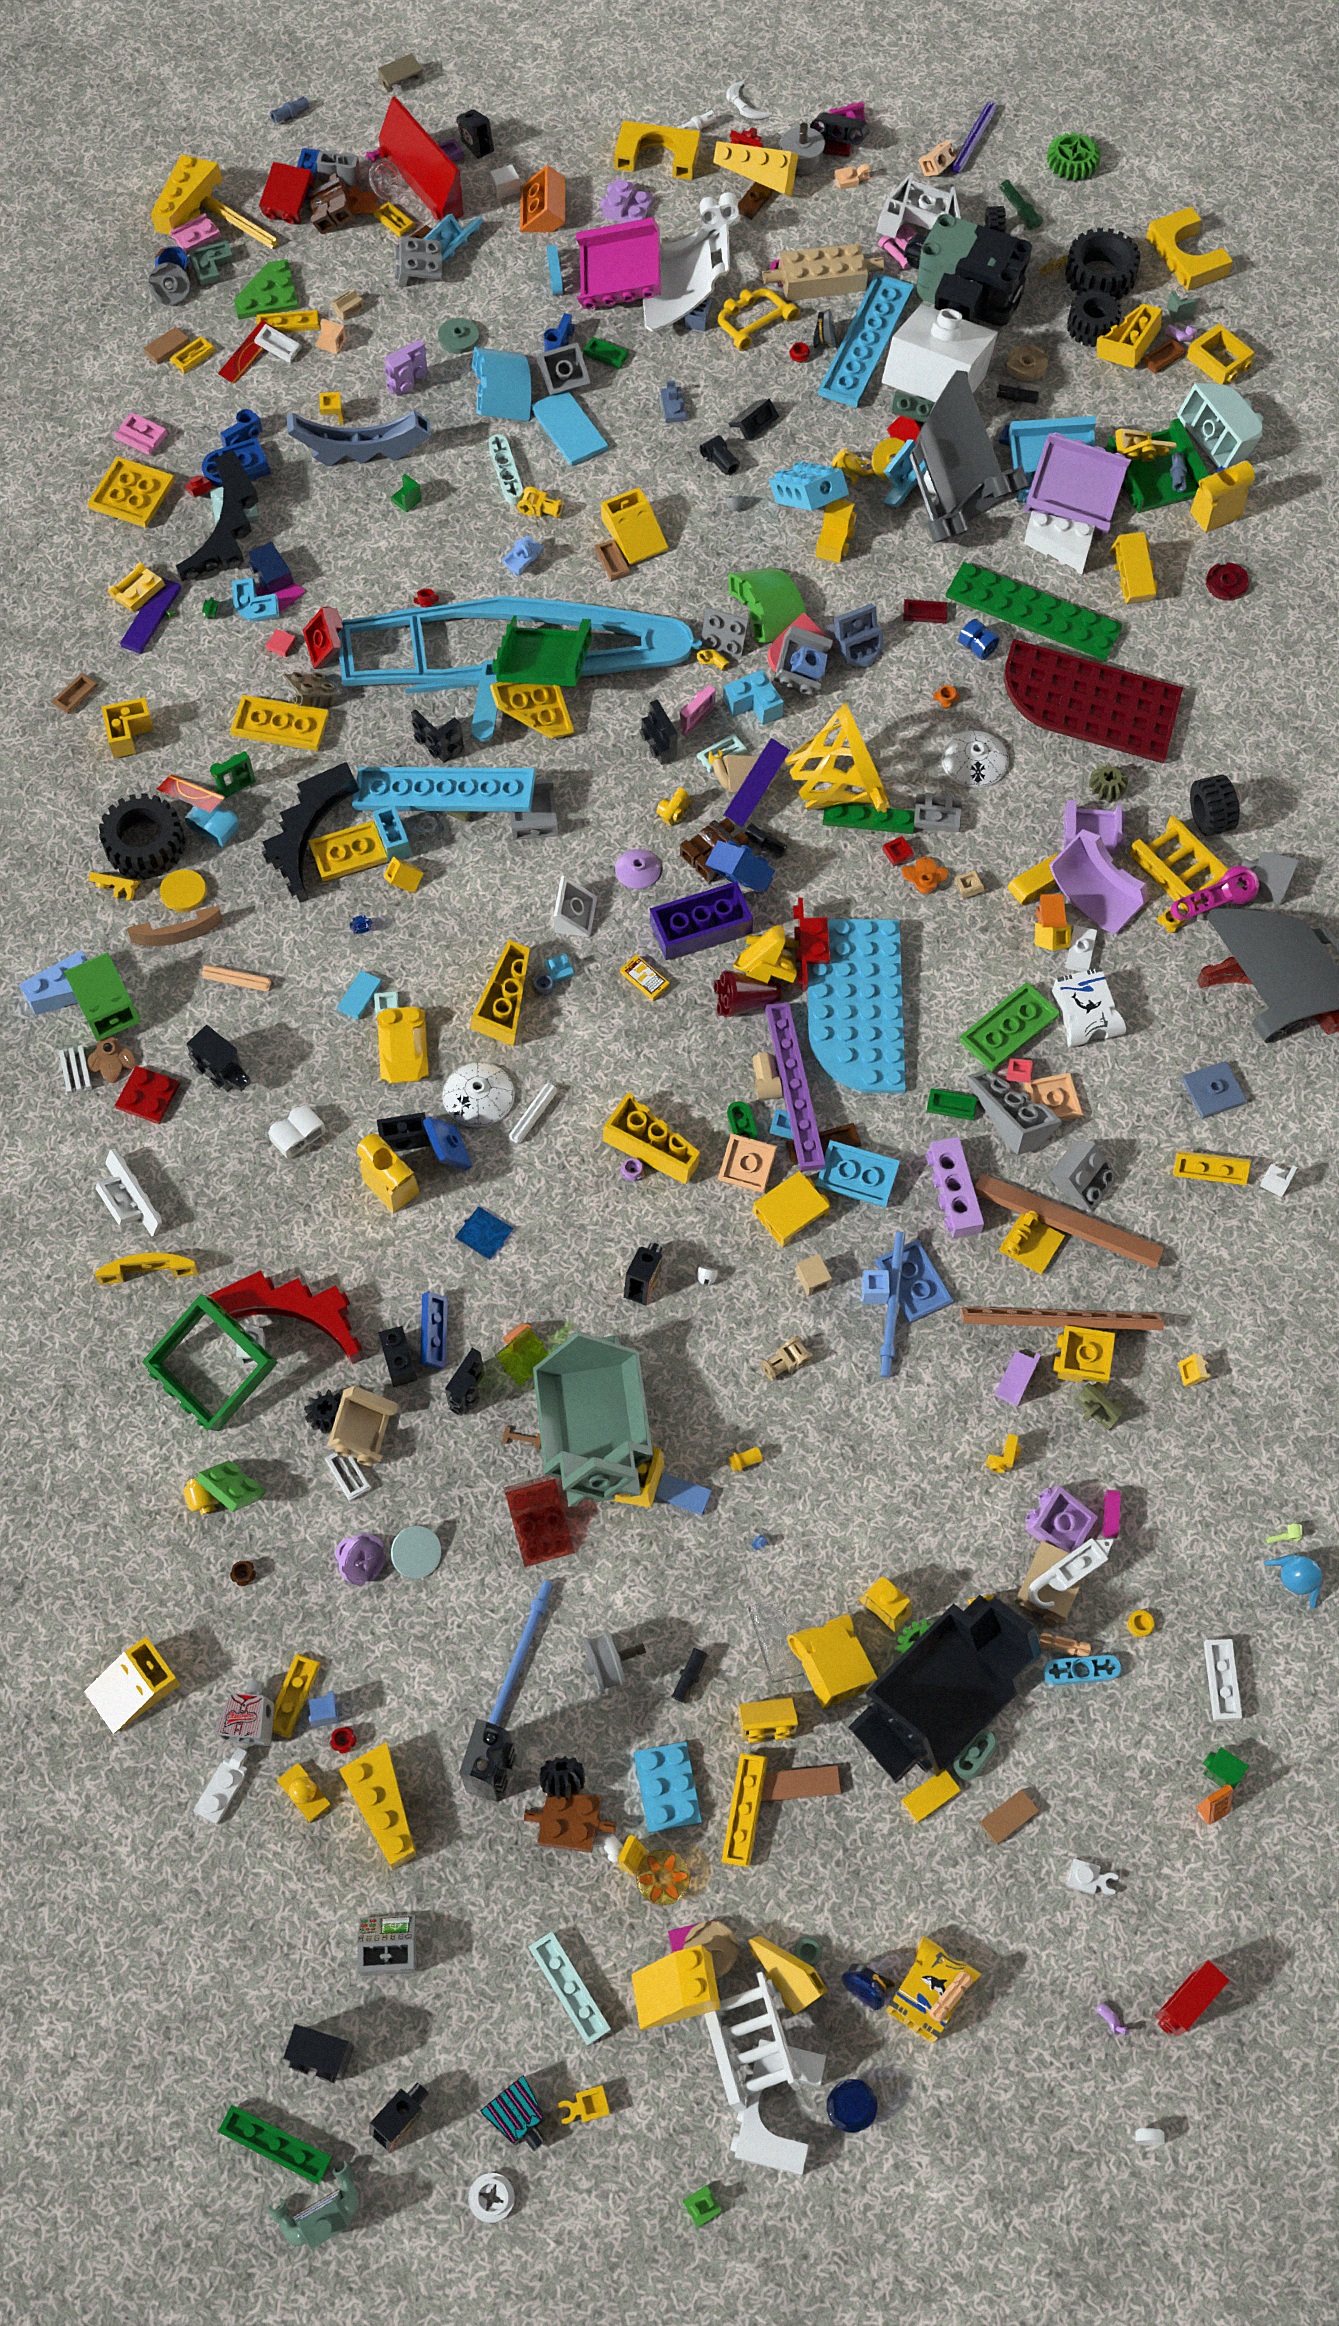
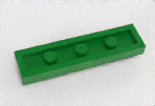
(869, 819)
(275, 2144)

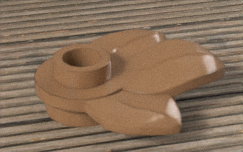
(110, 1062)

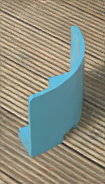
(504, 384)

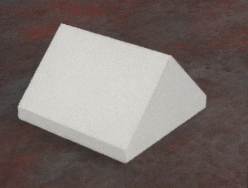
(574, 909)

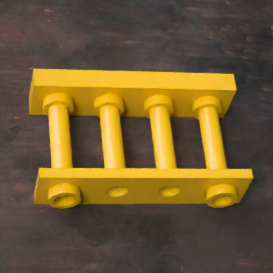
(1159, 869)

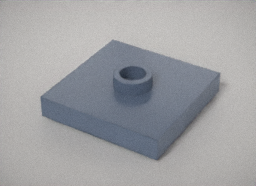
(1214, 1089)

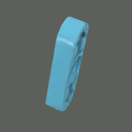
(554, 269)
(1063, 1679)

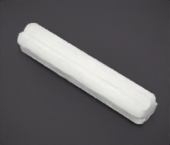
(533, 1113)

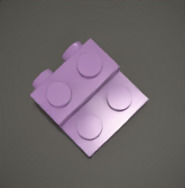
(624, 202)
(405, 367)
(1060, 1520)

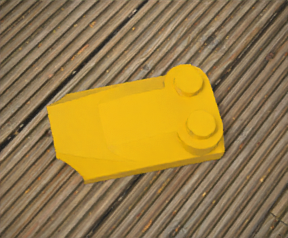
(402, 1044)

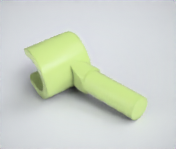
(1294, 1534)

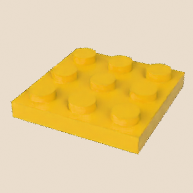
(131, 492)

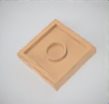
(1057, 1094)
(747, 1163)

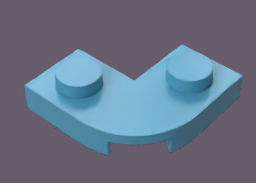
(251, 606)

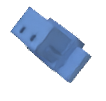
(759, 1542)

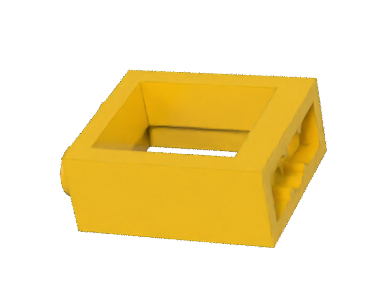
(1220, 335)

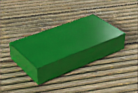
(605, 352)
(952, 1104)

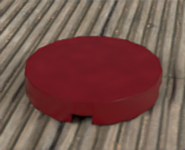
(1227, 581)

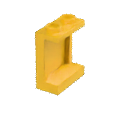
(790, 1207)

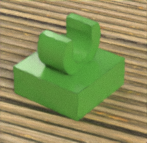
(702, 2206)

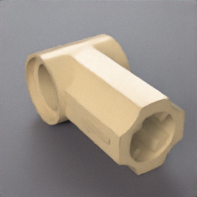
(766, 1082)

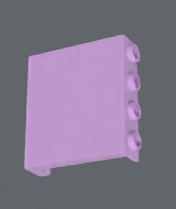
(1077, 482)

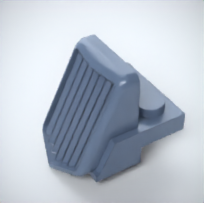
(857, 636)

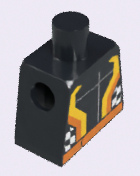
(643, 1273)
(390, 2126)

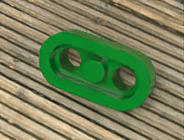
(743, 1125)

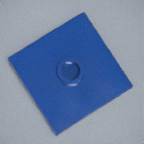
(447, 1143)

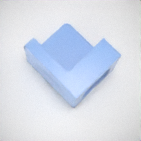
(875, 1286)

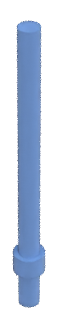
(888, 1350)
(537, 1609)

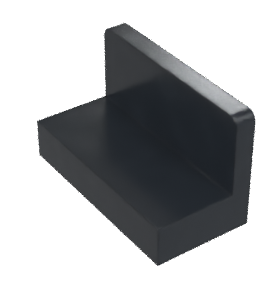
(755, 418)

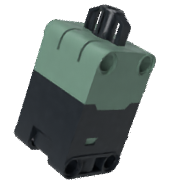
(972, 254)

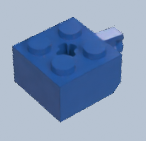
(740, 865)

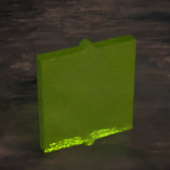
(522, 1356)

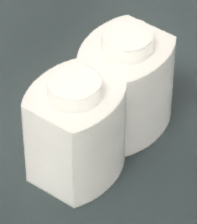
(296, 1131)

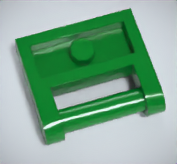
(239, 771)

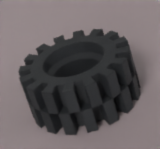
(995, 218)

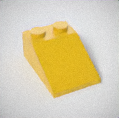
(676, 1988)

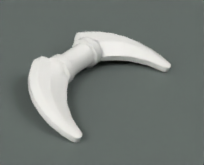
(733, 96)

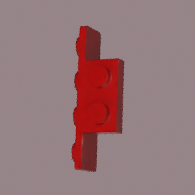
(813, 942)

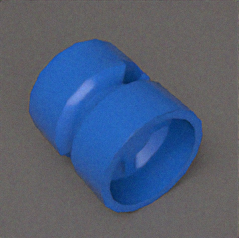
(979, 639)

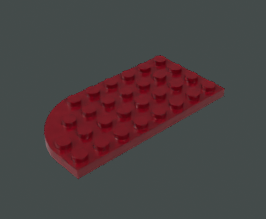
(1092, 700)

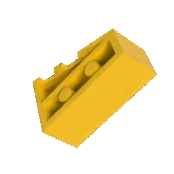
(1131, 338)

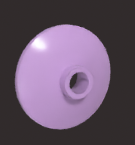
(641, 876)

